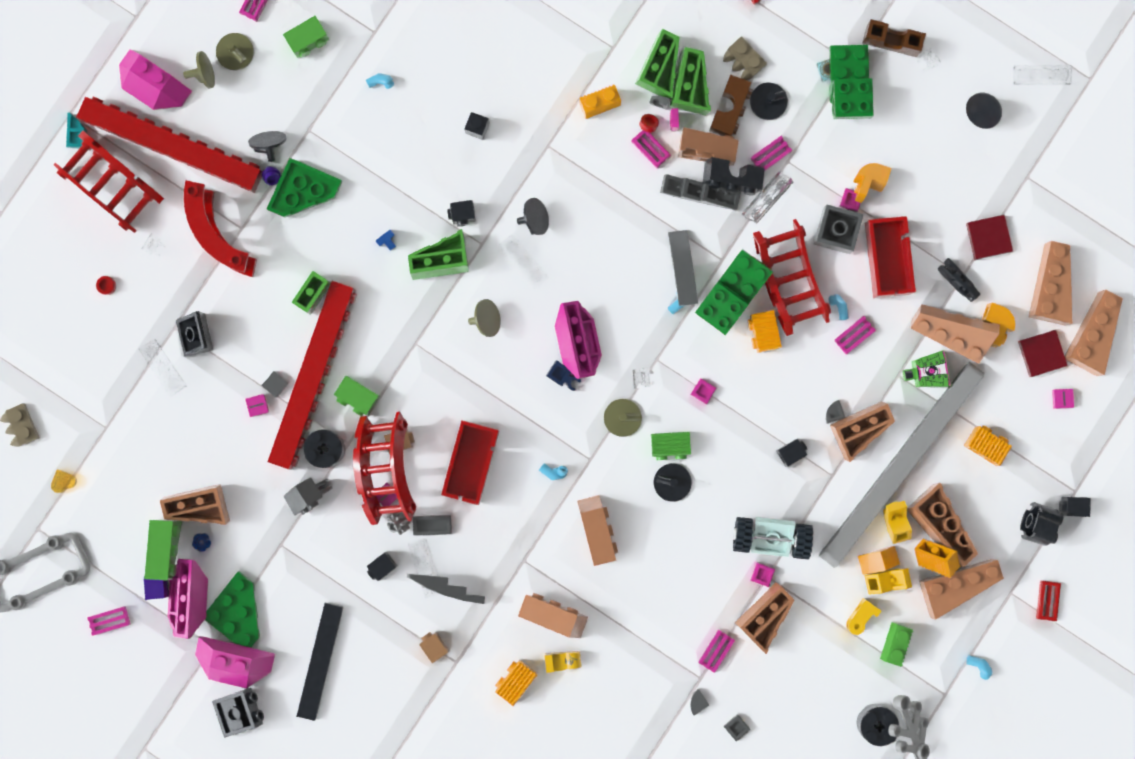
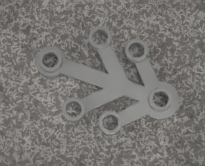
(919, 748)

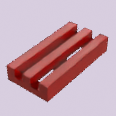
(1040, 604)

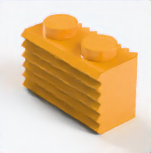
(600, 101)
(764, 331)
(988, 445)
(937, 558)
(516, 682)

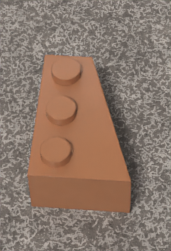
(704, 145)
(198, 505)
(553, 616)

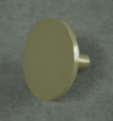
(234, 51)
(204, 72)
(486, 318)
(622, 417)

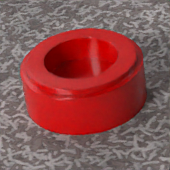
(649, 123)
(106, 285)

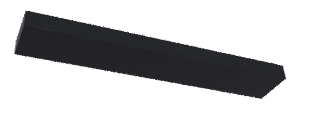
(320, 661)

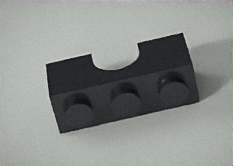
(718, 175)

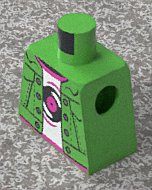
(929, 371)

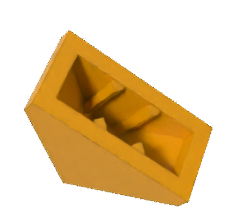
(879, 560)

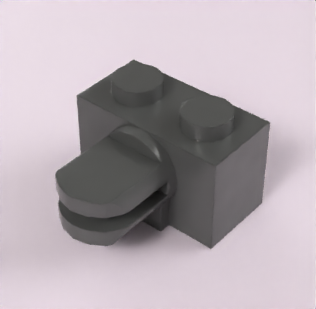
(305, 496)

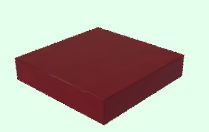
(989, 237)
(1042, 353)

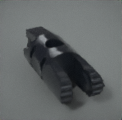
(959, 280)

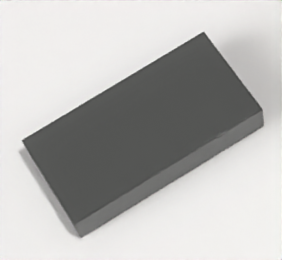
(432, 525)

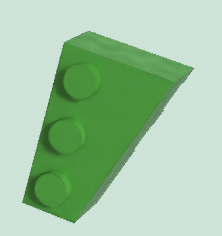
(659, 67)
(690, 83)
(440, 259)
(162, 549)

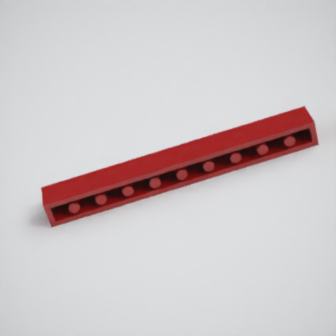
(169, 144)
(312, 375)

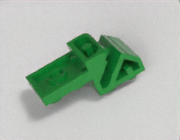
(850, 82)
(734, 292)

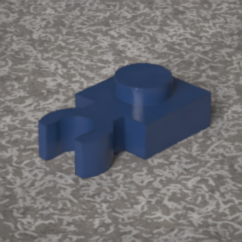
(560, 374)

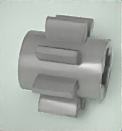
(398, 523)

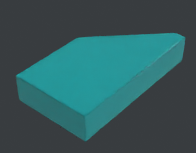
(74, 128)

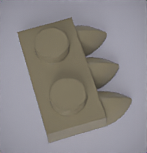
(745, 58)
(20, 425)

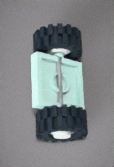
(773, 537)

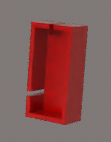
(890, 257)
(470, 462)

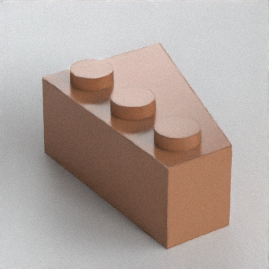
(861, 428)
(597, 530)
(765, 616)

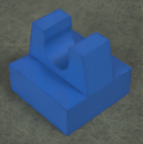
(386, 239)

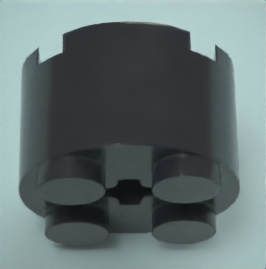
(315, 455)
(1041, 524)
(869, 717)

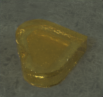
(62, 481)

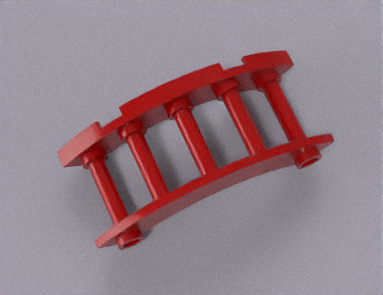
(114, 167)
(200, 217)
(773, 283)
(363, 470)

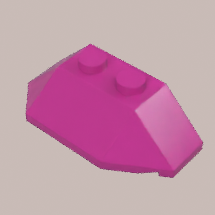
(151, 83)
(577, 339)
(187, 598)
(232, 662)

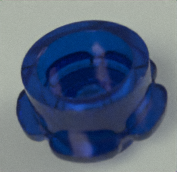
(206, 542)

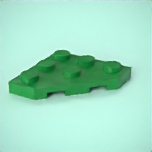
(302, 189)
(236, 612)

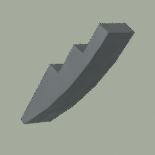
(699, 192)
(683, 268)
(440, 586)

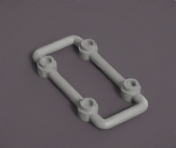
(68, 578)

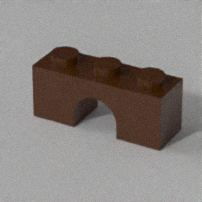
(904, 42)
(737, 91)

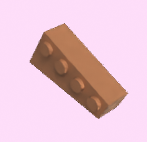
(1053, 286)
(1096, 333)
(961, 334)
(939, 521)
(946, 593)

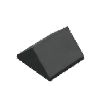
(194, 334)

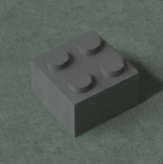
(838, 229)

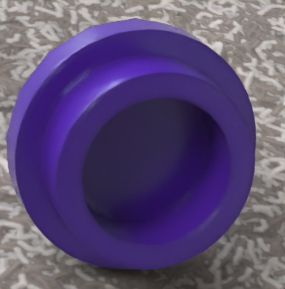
(271, 175)

